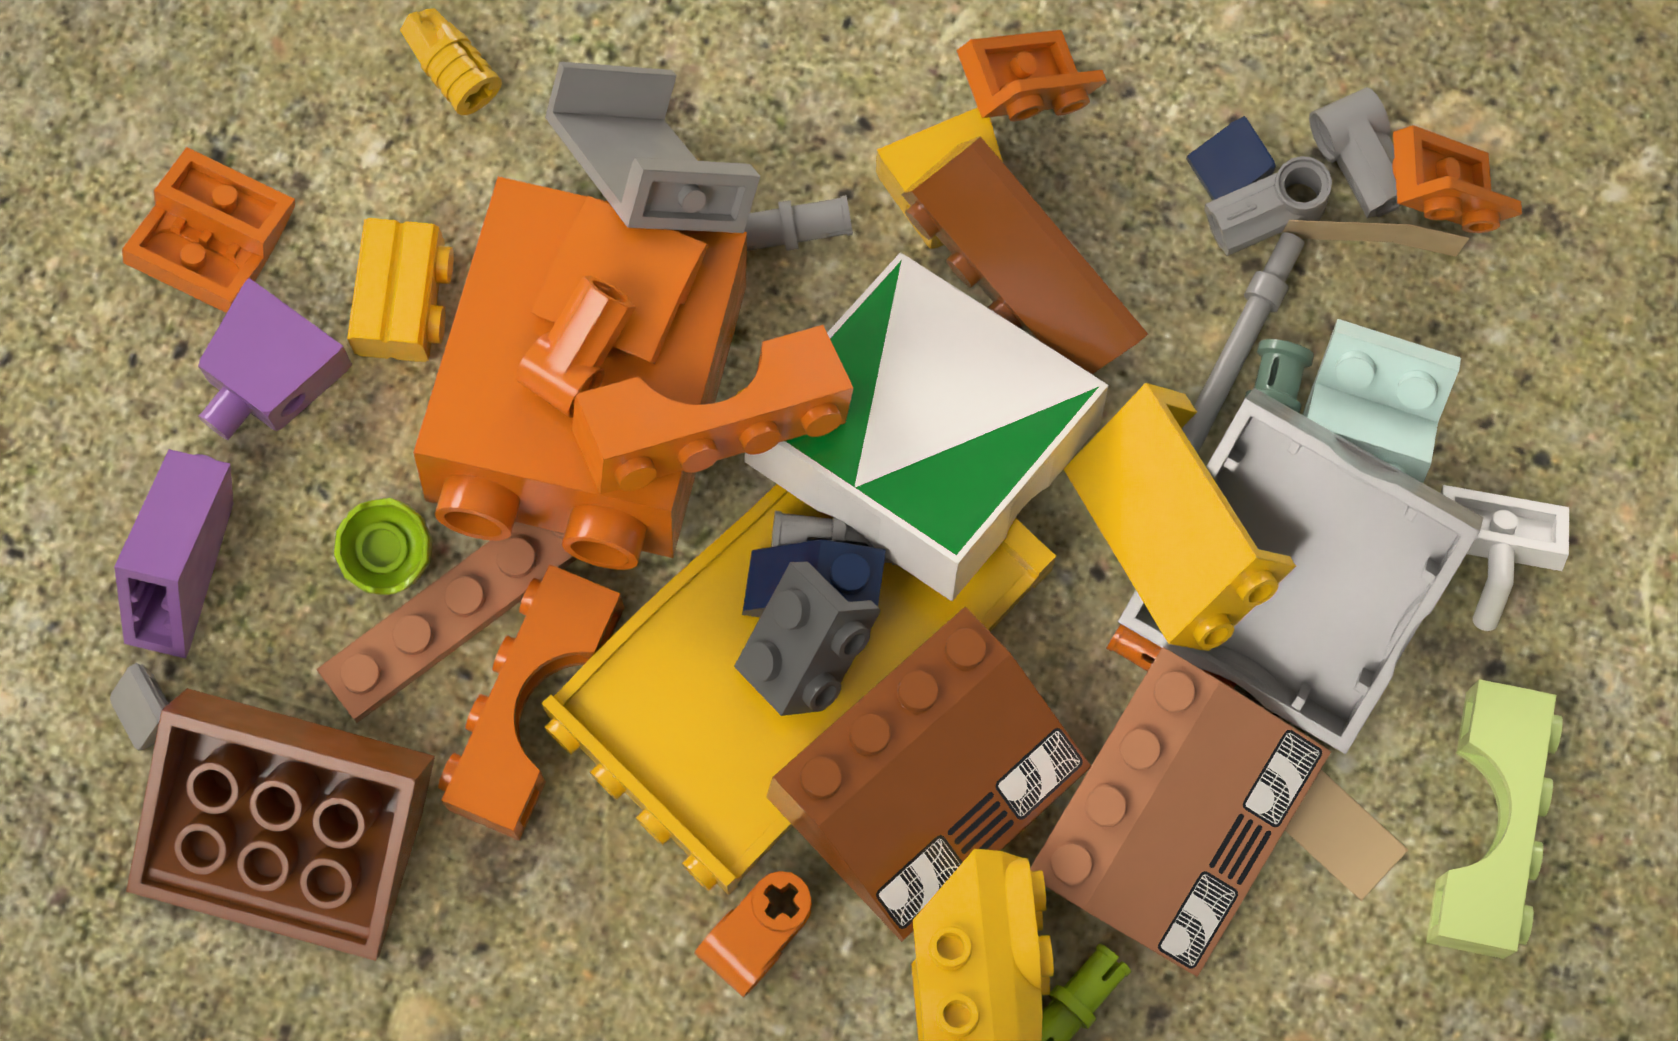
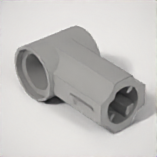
(1357, 137)
(1265, 207)

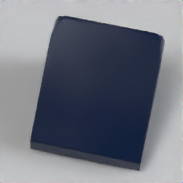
(1231, 159)

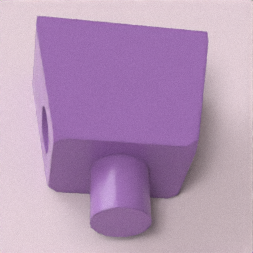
(266, 363)

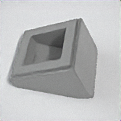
(139, 705)

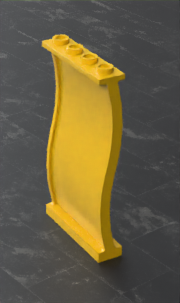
(694, 737)

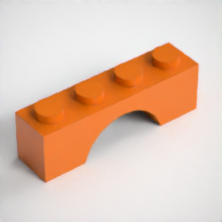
(640, 435)
(561, 629)

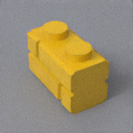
(398, 290)

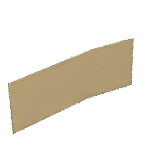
(1401, 234)
(1344, 837)

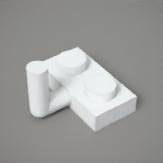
(1510, 534)

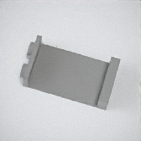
(621, 139)

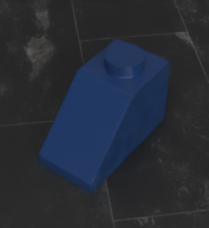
(848, 567)

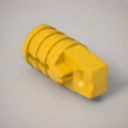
(451, 61)

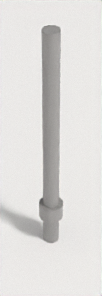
(1262, 296)

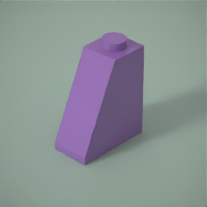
(173, 552)

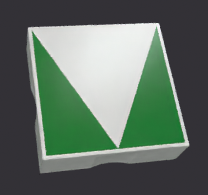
(943, 428)

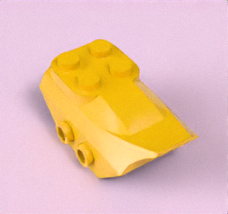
(981, 953)

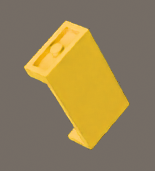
(1172, 522)

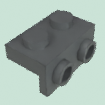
(805, 642)

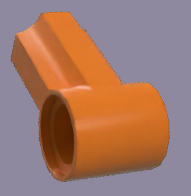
(573, 351)

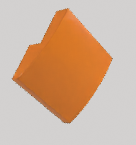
(208, 229)
(643, 263)

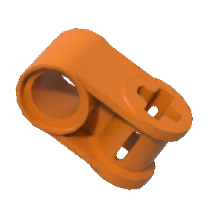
(749, 940)

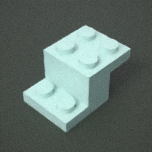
(1383, 395)

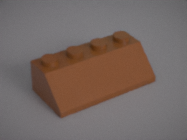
(1019, 257)

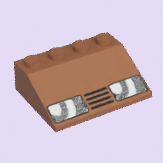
(1179, 812)

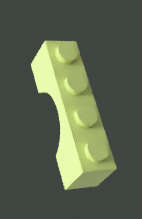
(1508, 739)

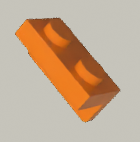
(1026, 75)
(1448, 181)

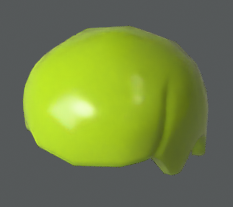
(383, 546)

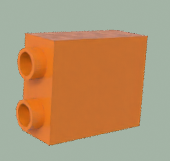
(508, 456)

